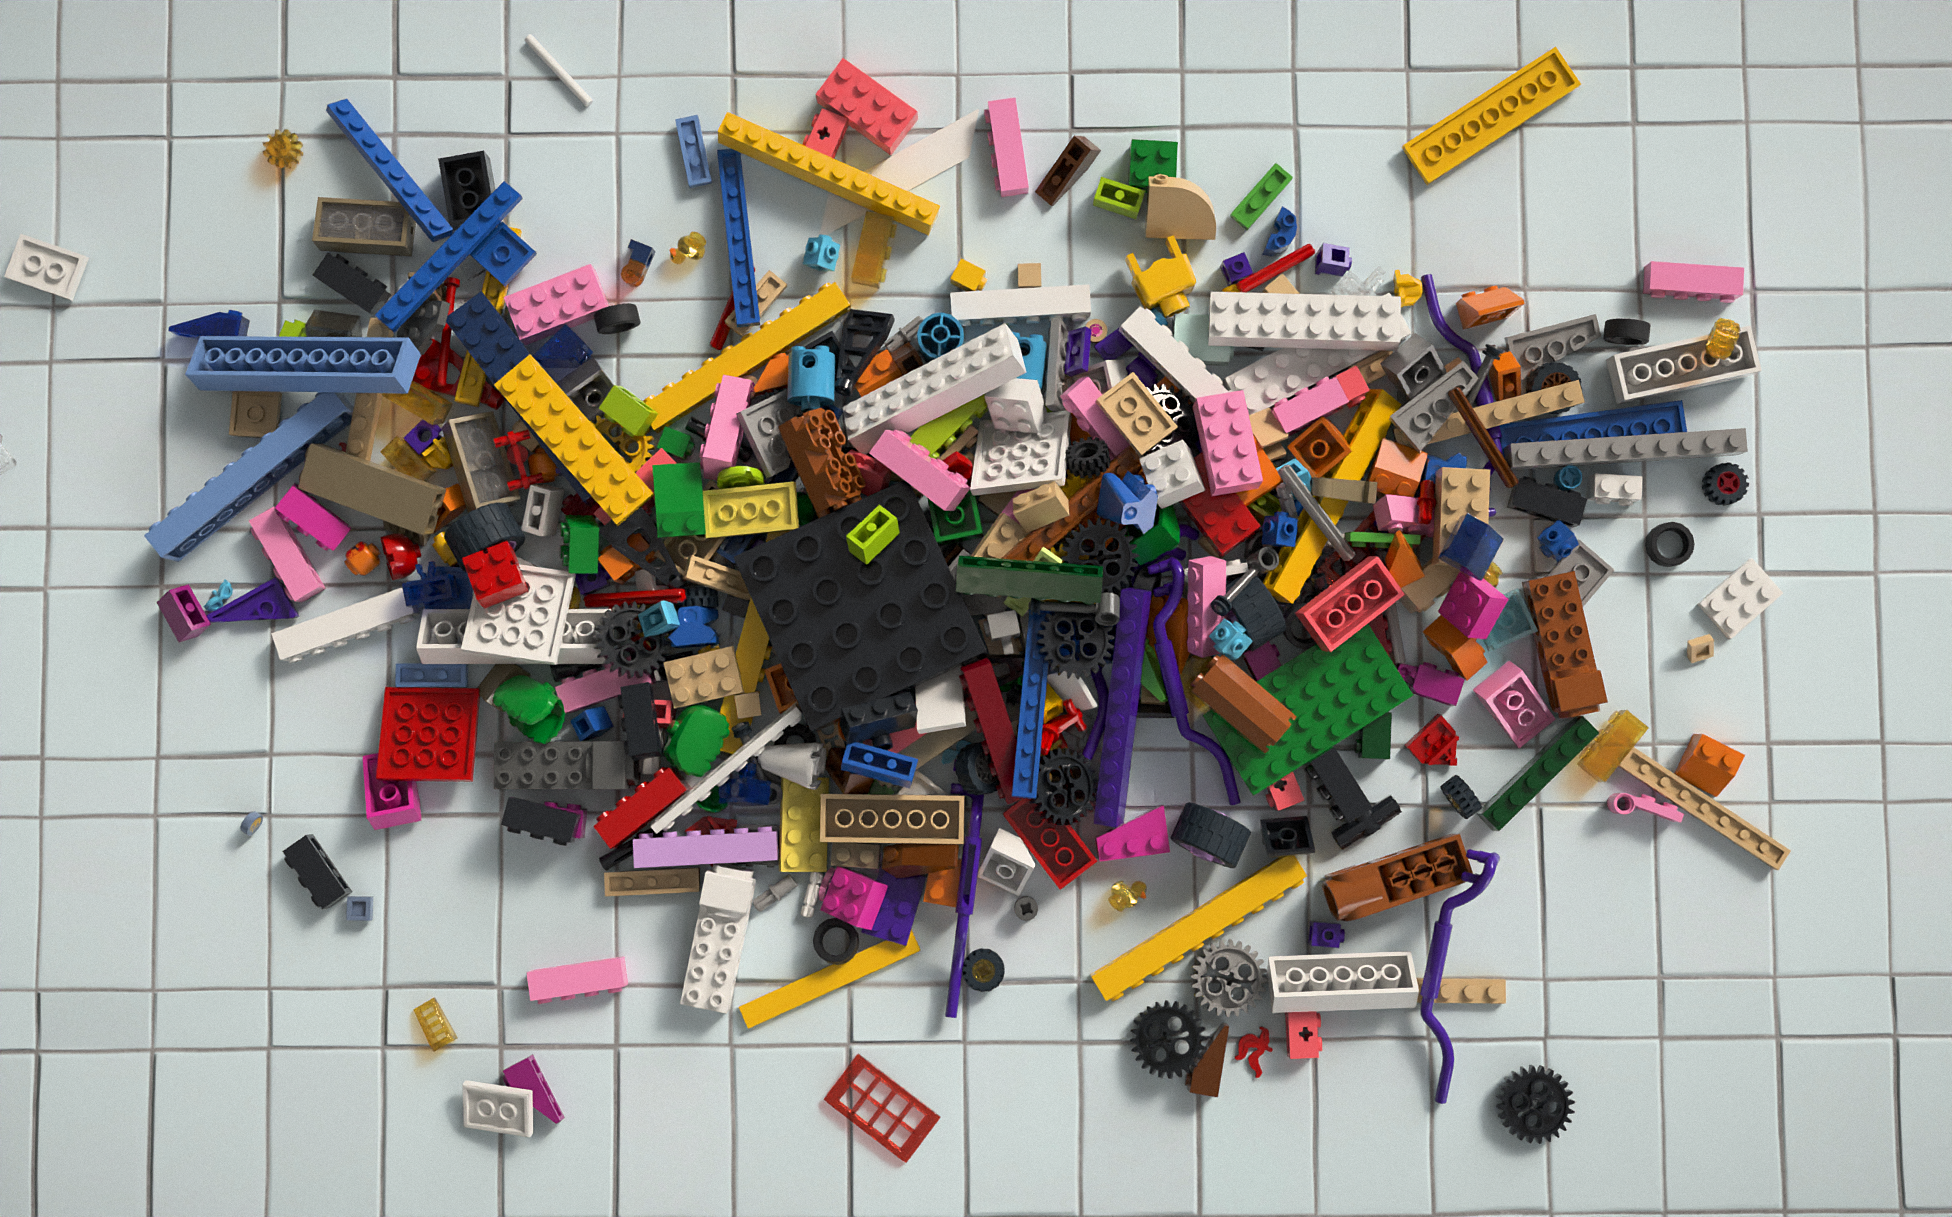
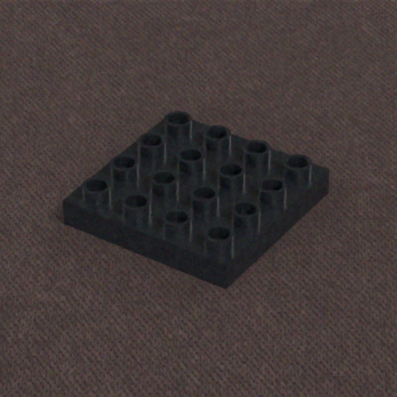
(856, 627)

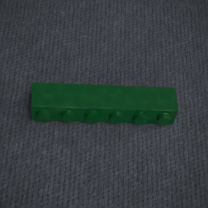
(1029, 579)
(1537, 773)

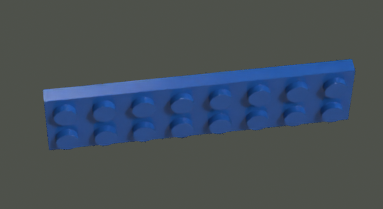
(1628, 421)

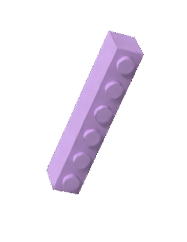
(705, 849)

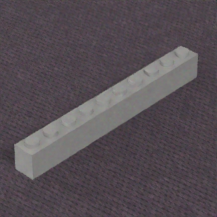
(1626, 449)

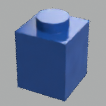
(592, 723)

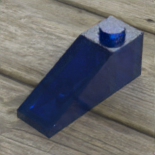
(213, 325)

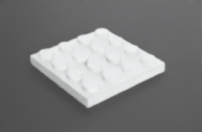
(1019, 459)
(525, 625)

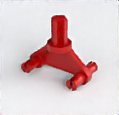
(517, 455)
(1054, 727)

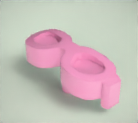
(825, 883)

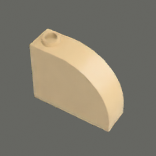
(1178, 210)

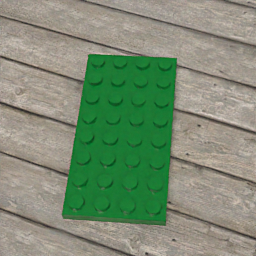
(1330, 697)

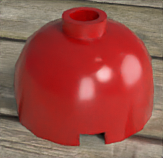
(400, 555)

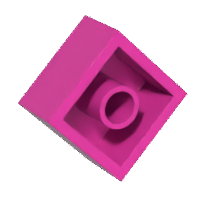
(1472, 606)
(854, 898)

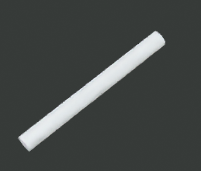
(558, 70)

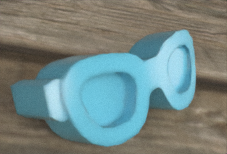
(224, 592)
(949, 754)

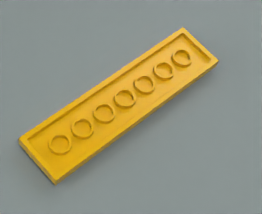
(1491, 115)
(574, 439)

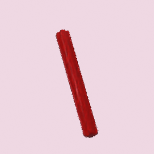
(639, 597)

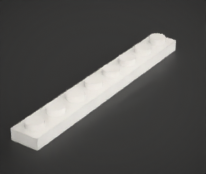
(734, 762)

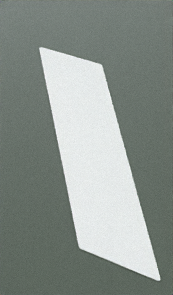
(909, 168)

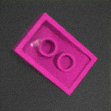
(389, 801)

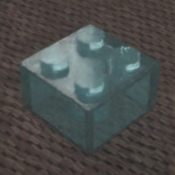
(1512, 623)

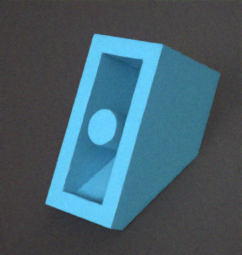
(659, 619)

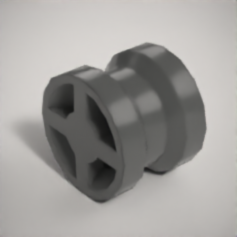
(1024, 905)

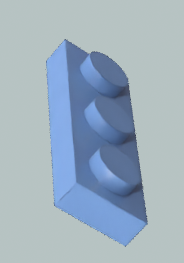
(693, 151)
(431, 675)

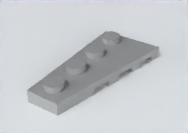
(1551, 342)
(1056, 358)
(1431, 408)

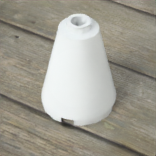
(795, 762)

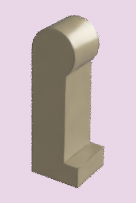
(1345, 489)

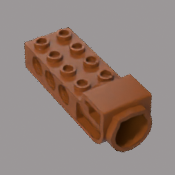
(1564, 645)
(1396, 878)

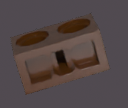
(846, 781)

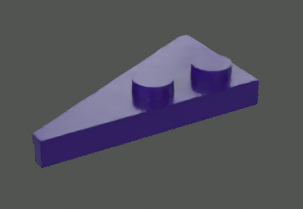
(261, 603)

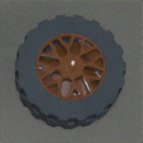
(1551, 375)

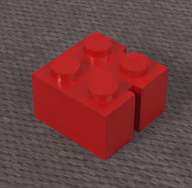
(494, 576)

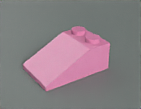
(1514, 703)

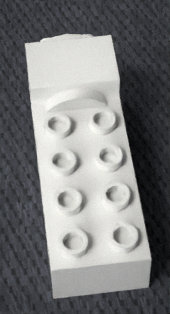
(719, 937)

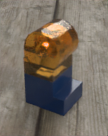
(639, 263)

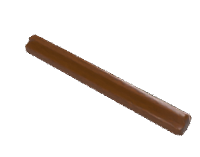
(1483, 437)

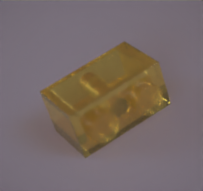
(407, 460)

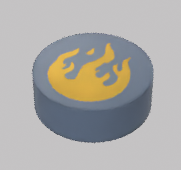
(251, 823)

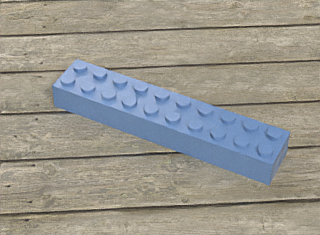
(303, 364)
(249, 476)

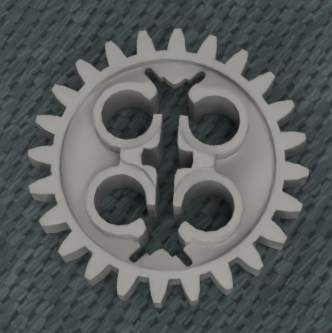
(1222, 997)

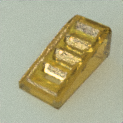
(427, 1028)

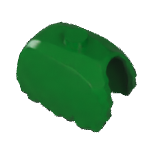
(531, 707)
(695, 739)

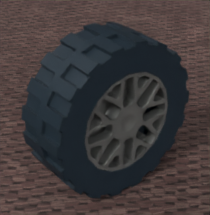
(974, 771)

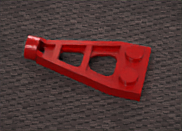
(427, 372)

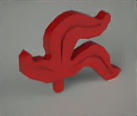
(1251, 1040)

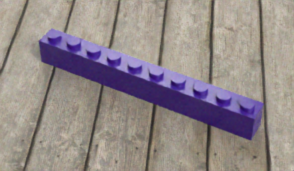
(1122, 707)

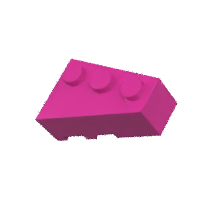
(312, 518)
(1135, 838)

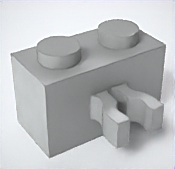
(1002, 627)

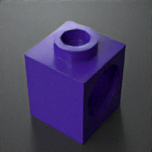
(1236, 268)
(415, 435)

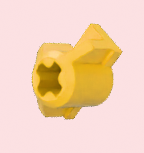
(1407, 288)
(438, 455)

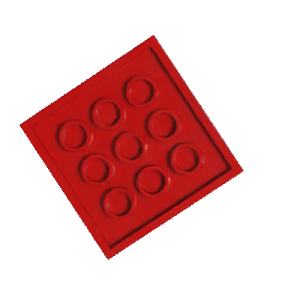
(428, 734)

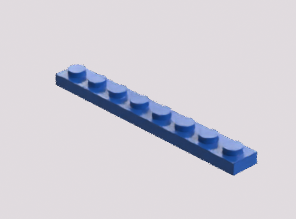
(389, 170)
(738, 238)
(448, 257)
(1031, 713)

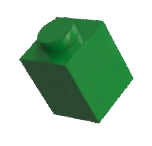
(676, 443)

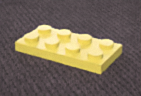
(750, 510)
(800, 828)

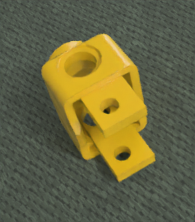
(1164, 282)

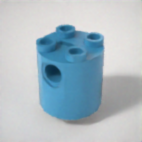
(939, 335)
(1035, 360)
(811, 386)

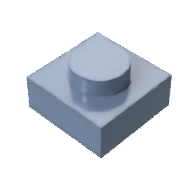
(359, 908)

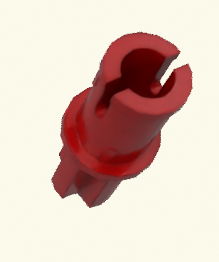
(1426, 501)

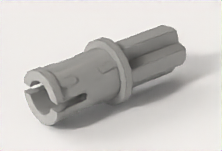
(903, 335)
(774, 893)

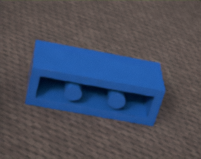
(879, 764)

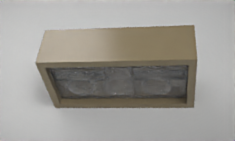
(363, 227)
(477, 462)

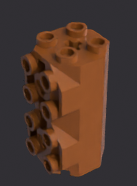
(825, 471)
(1242, 703)

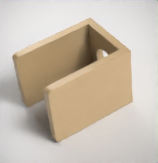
(1268, 433)

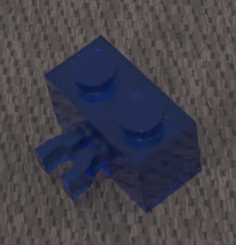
(431, 589)
(745, 790)

